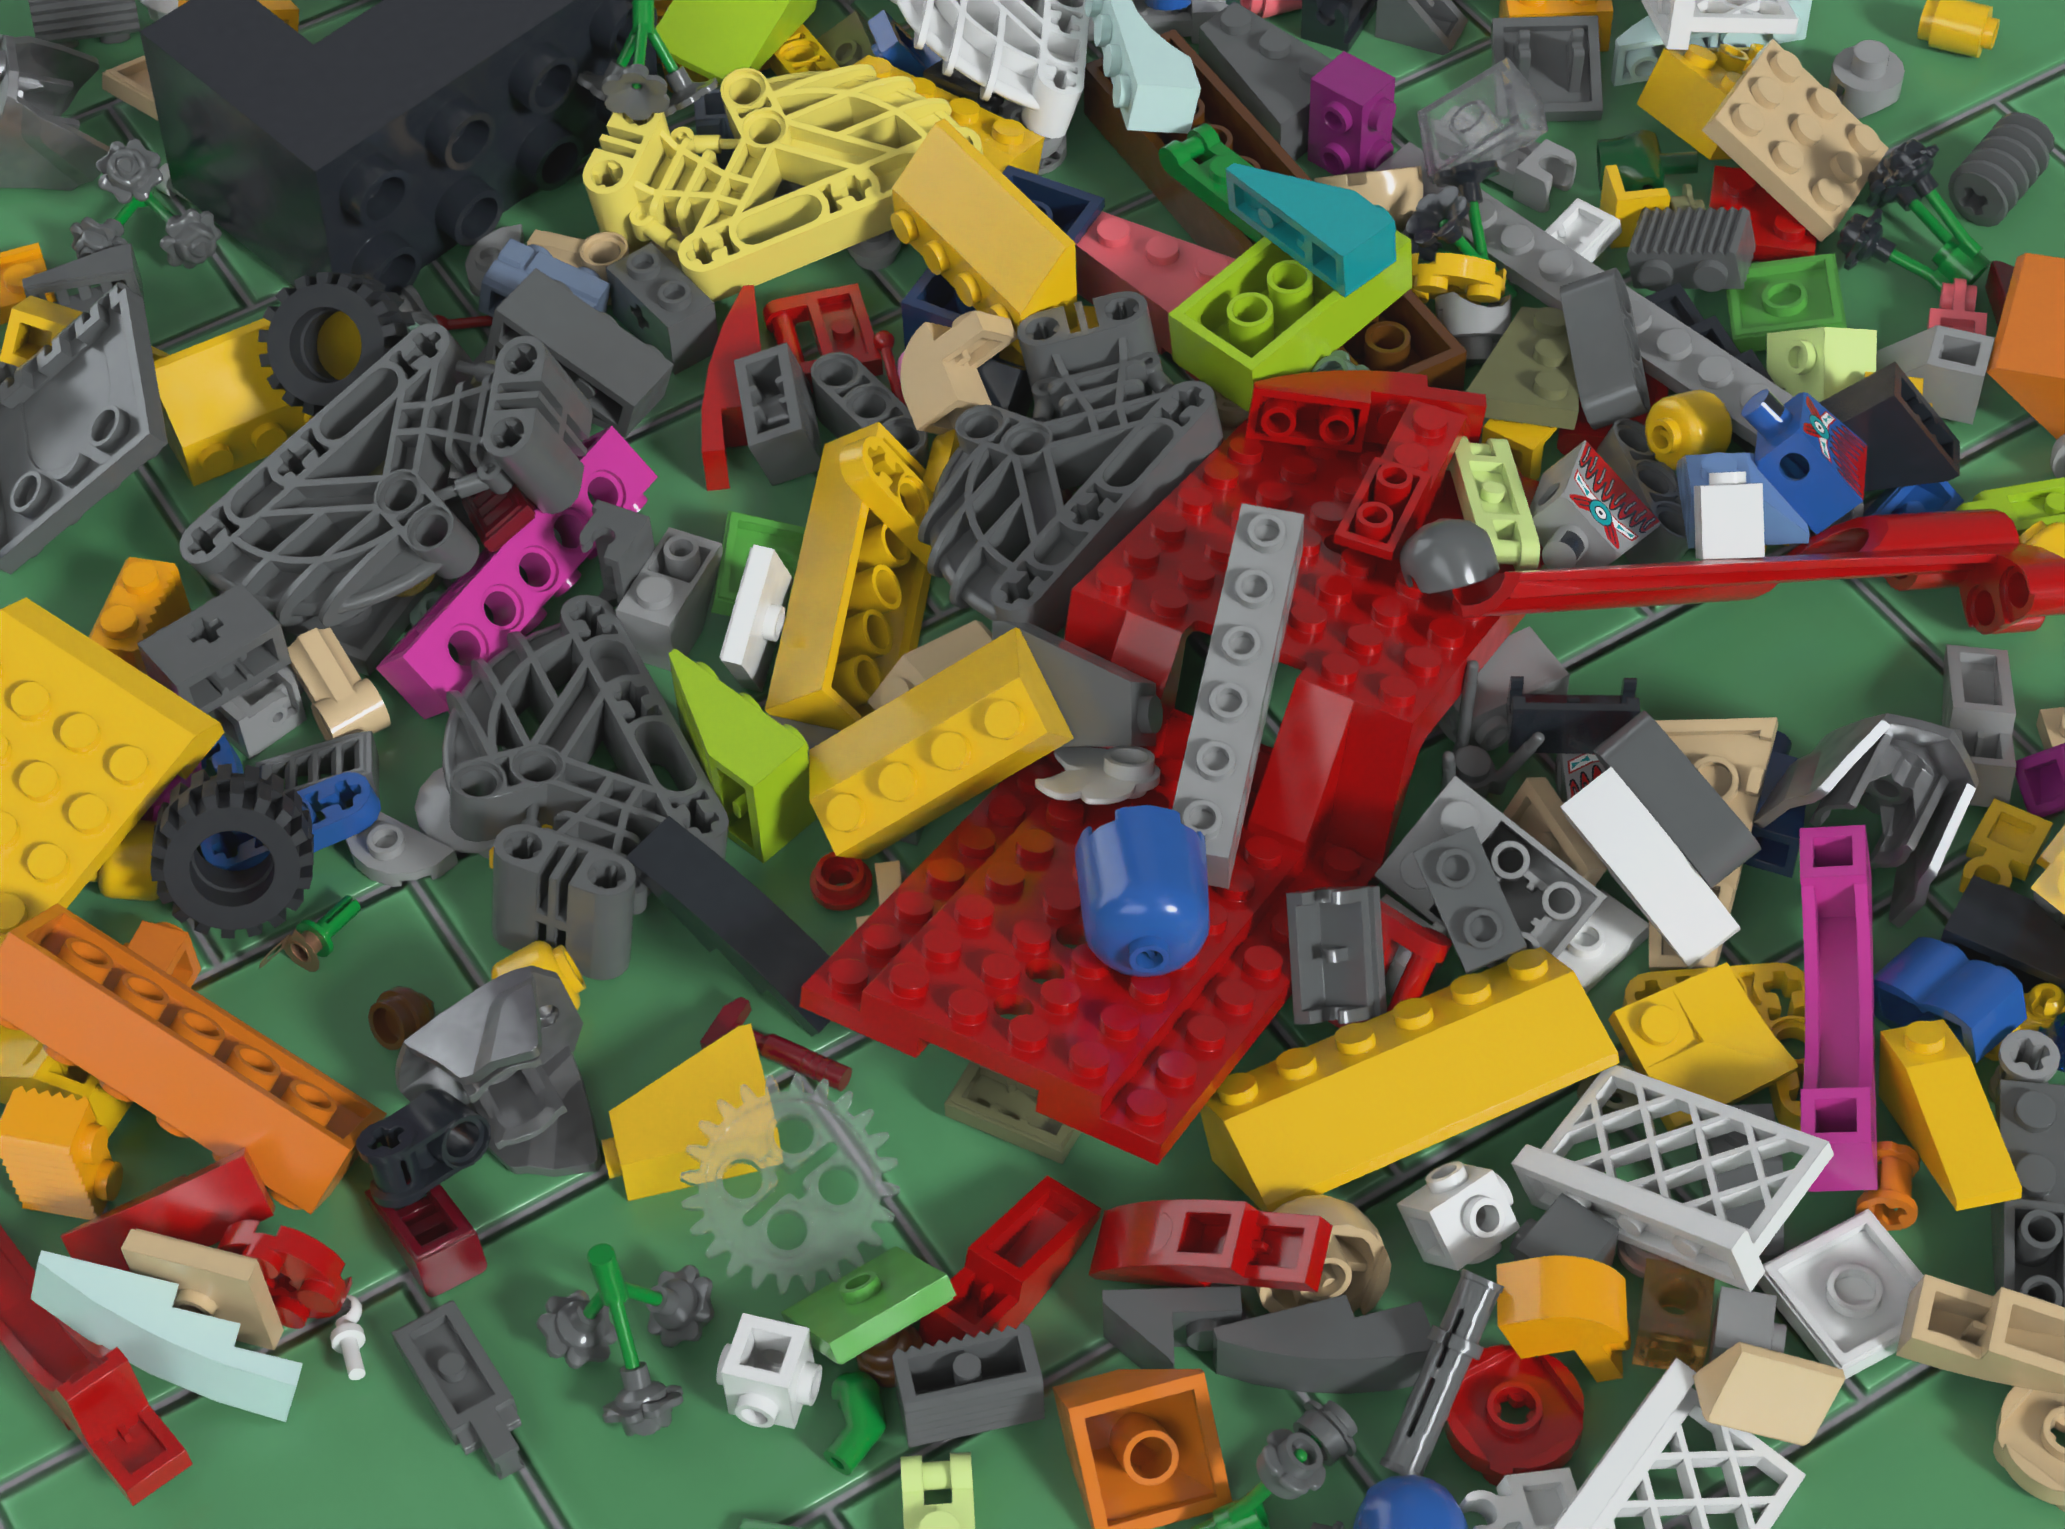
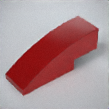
(185, 1208)
(1013, 1263)

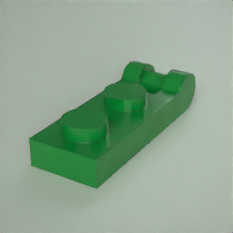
(1209, 178)

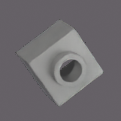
(1745, 1319)

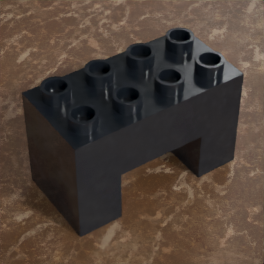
(384, 132)

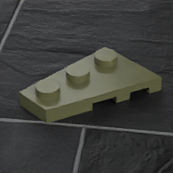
(1531, 372)

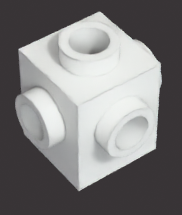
(1459, 1215)
(768, 1372)

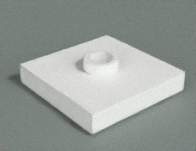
(756, 617)
(1845, 1292)

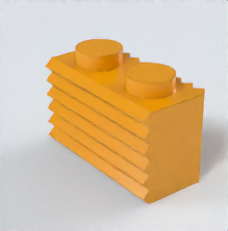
(139, 604)
(57, 1154)

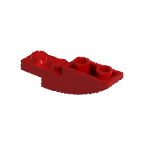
(1349, 407)
(1403, 482)
(1209, 1243)

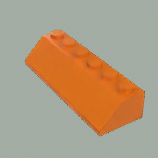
(179, 1056)

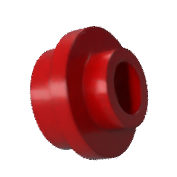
(835, 870)

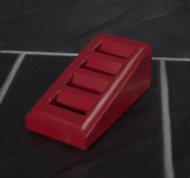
(498, 515)
(433, 1240)

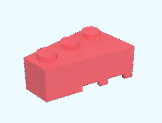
(1135, 258)

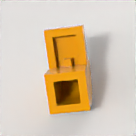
(1564, 1307)

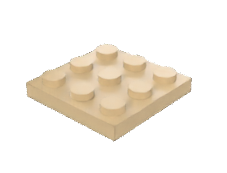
(1796, 139)

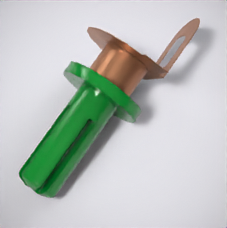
(314, 938)

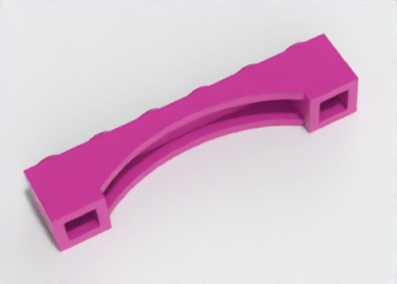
(1839, 1004)

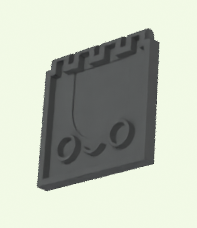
(76, 423)

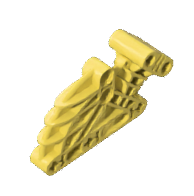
(820, 129)

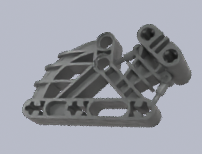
(1097, 422)
(331, 541)
(572, 878)

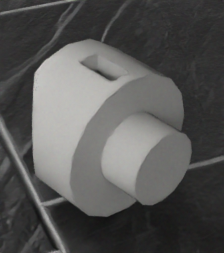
(1868, 75)
(1473, 324)

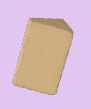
(1767, 1393)

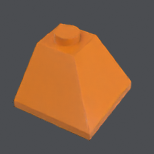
(1143, 1447)

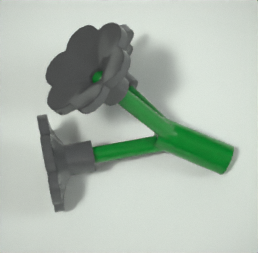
(631, 87)

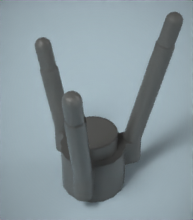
(1473, 763)

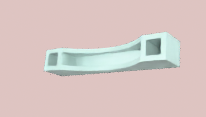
(1149, 76)

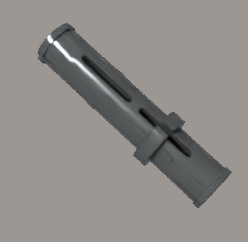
(1442, 1374)

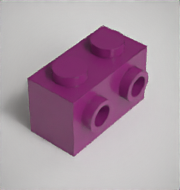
(1350, 116)

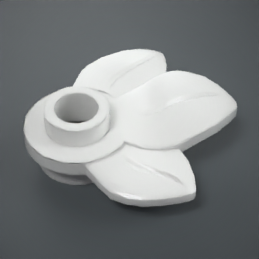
(1101, 774)

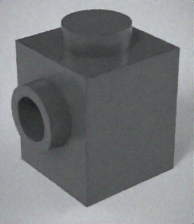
(1568, 1231)

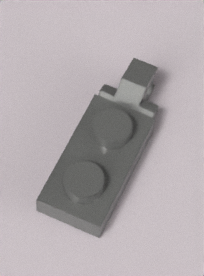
(462, 1385)

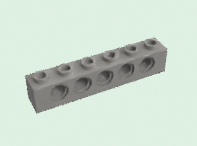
(1238, 682)

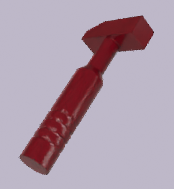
(778, 1048)

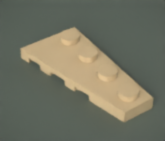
(1734, 761)

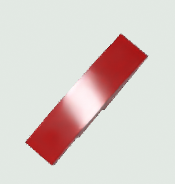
(721, 405)

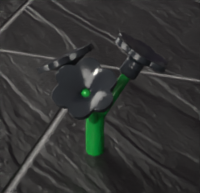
(1440, 214)

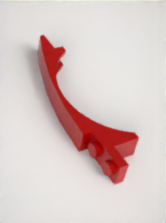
(86, 1386)

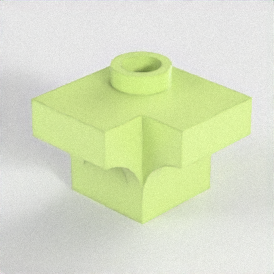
(1820, 359)

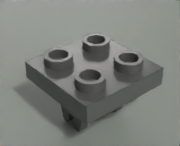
(1558, 61)

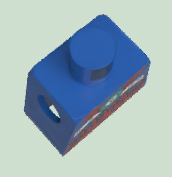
(1808, 456)

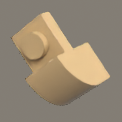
(942, 364)

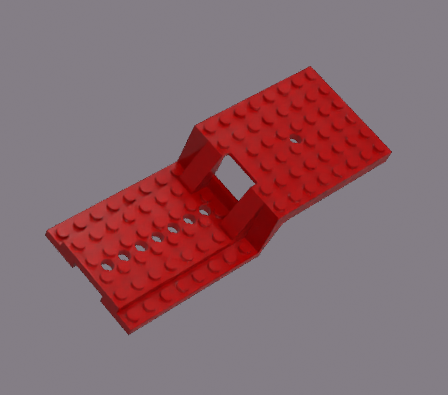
(1002, 889)

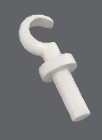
(349, 1338)

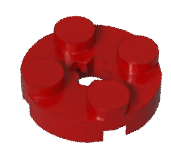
(296, 1268)
(1550, 1428)

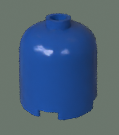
(1143, 891)

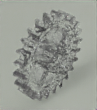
(830, 1228)

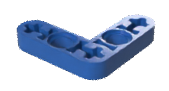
(325, 796)

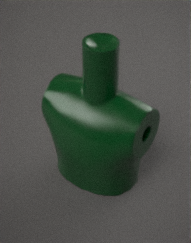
(1641, 160)

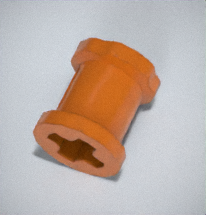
(1894, 1187)

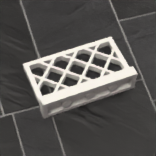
(1679, 18)
(1656, 1222)
(1640, 1448)

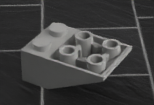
(1541, 889)

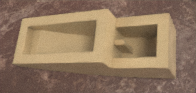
(1985, 1336)

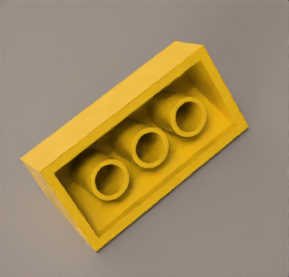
(982, 232)
(222, 406)
(934, 748)

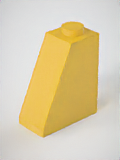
(664, 1116)

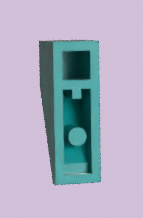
(1315, 223)

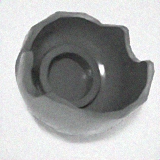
(1448, 556)

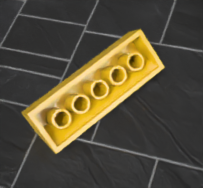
(850, 604)
(1405, 1079)

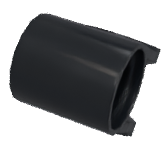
(424, 1143)

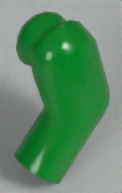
(864, 1420)

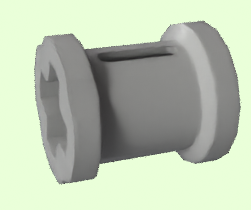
(2025, 1058)

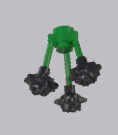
(1905, 180)

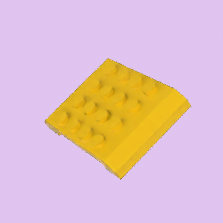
(79, 757)

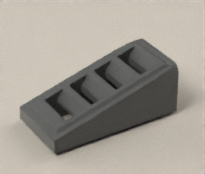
(101, 268)
(346, 753)

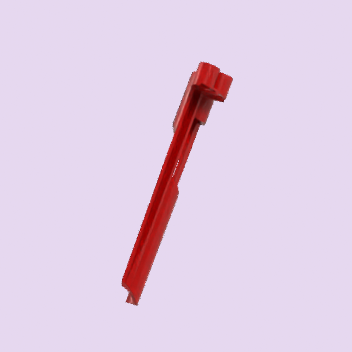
(1979, 550)

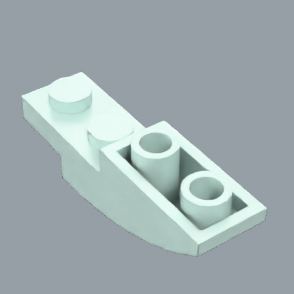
(1641, 44)

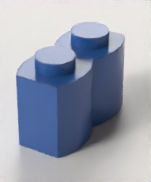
(1939, 982)

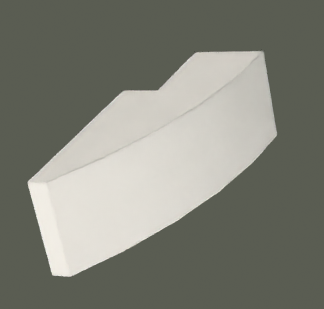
(1650, 867)

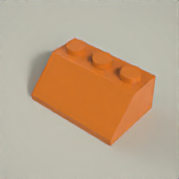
(2031, 340)

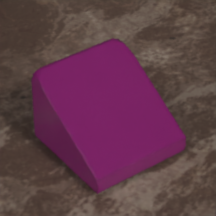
(2043, 781)

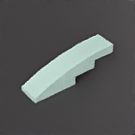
(165, 1341)

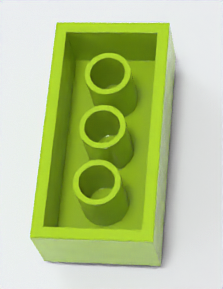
(1274, 318)

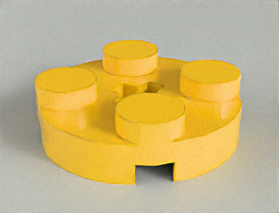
(1458, 273)

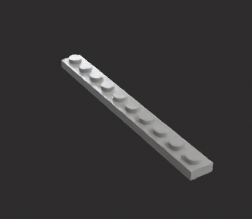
(1667, 346)

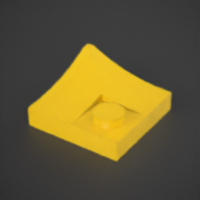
(1702, 1040)

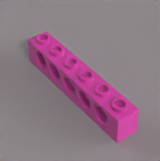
(421, 661)

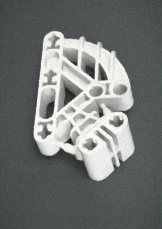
(1011, 50)

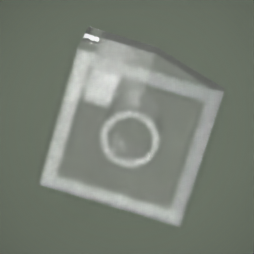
(1481, 120)

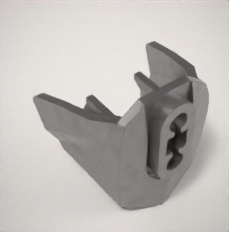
(35, 140)
(1897, 769)
(514, 1064)

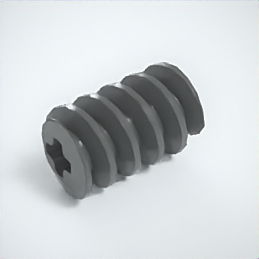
(2001, 169)

